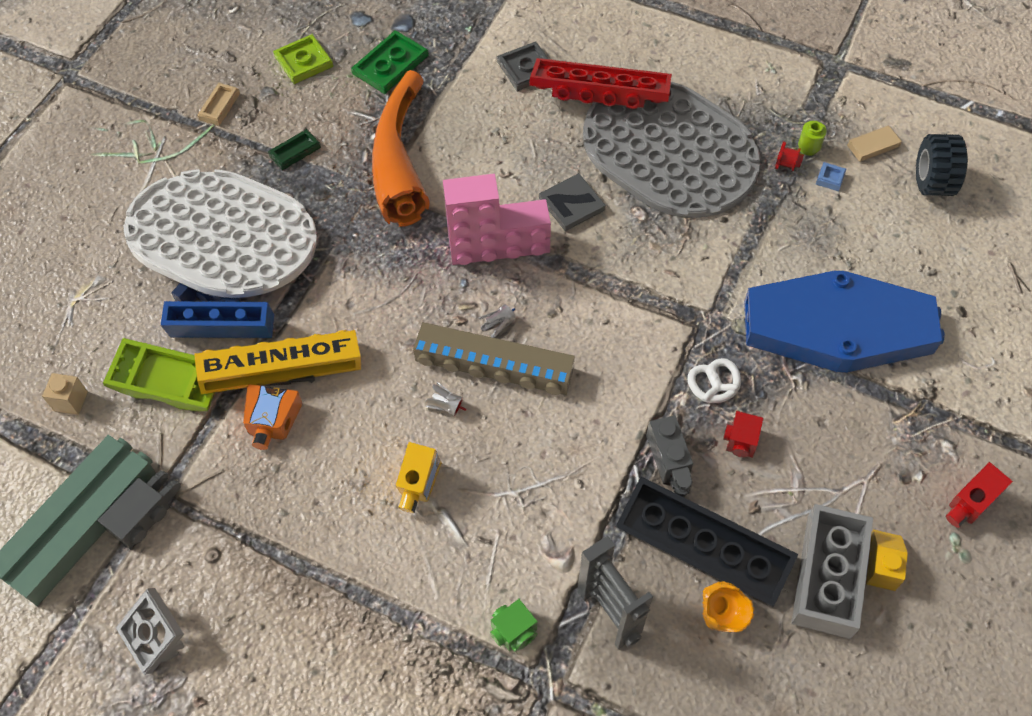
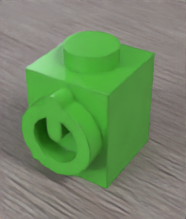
(513, 626)

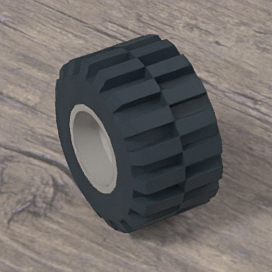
(941, 164)

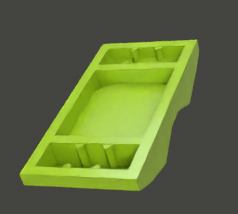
(156, 374)

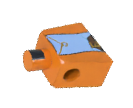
(270, 413)

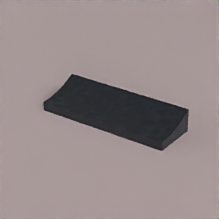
(707, 541)

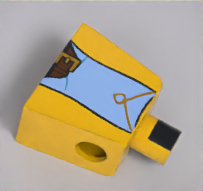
(419, 465)

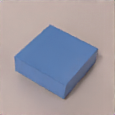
(831, 176)

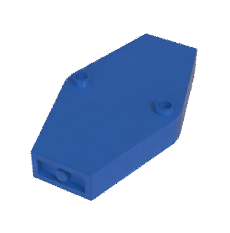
(842, 321)

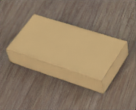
(218, 104)
(874, 143)

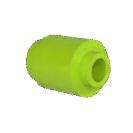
(812, 137)

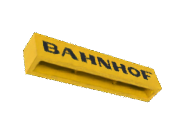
(277, 361)

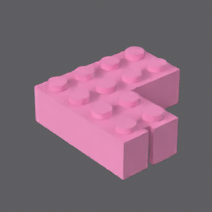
(489, 231)

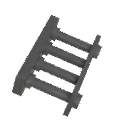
(602, 581)

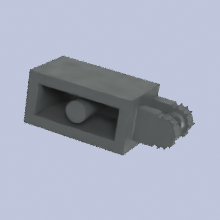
(671, 453)
(139, 509)

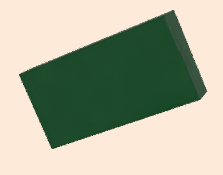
(294, 149)

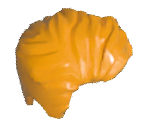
(726, 608)

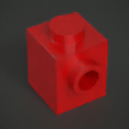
(743, 434)

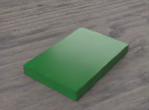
(389, 61)

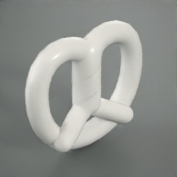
(710, 370)

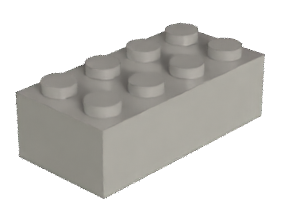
(833, 571)

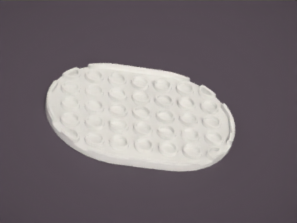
(220, 233)

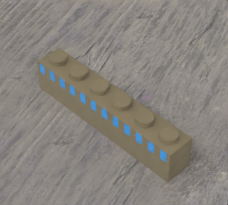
(494, 358)

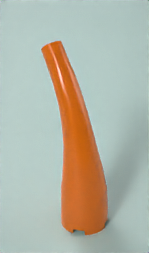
(394, 177)

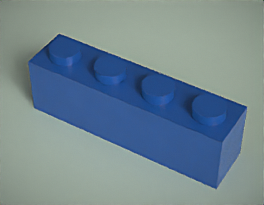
(217, 319)

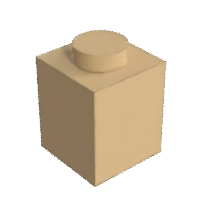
(65, 393)

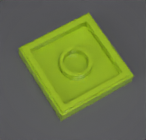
(303, 59)

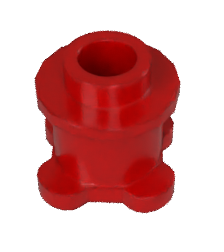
(789, 157)

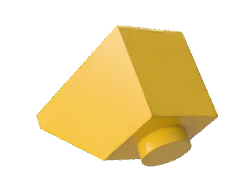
(886, 561)

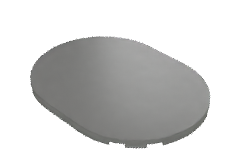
(675, 153)

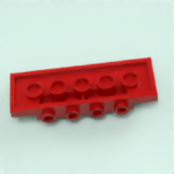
(600, 83)

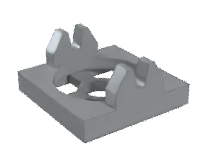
(132, 631)

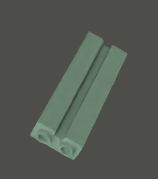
(67, 521)

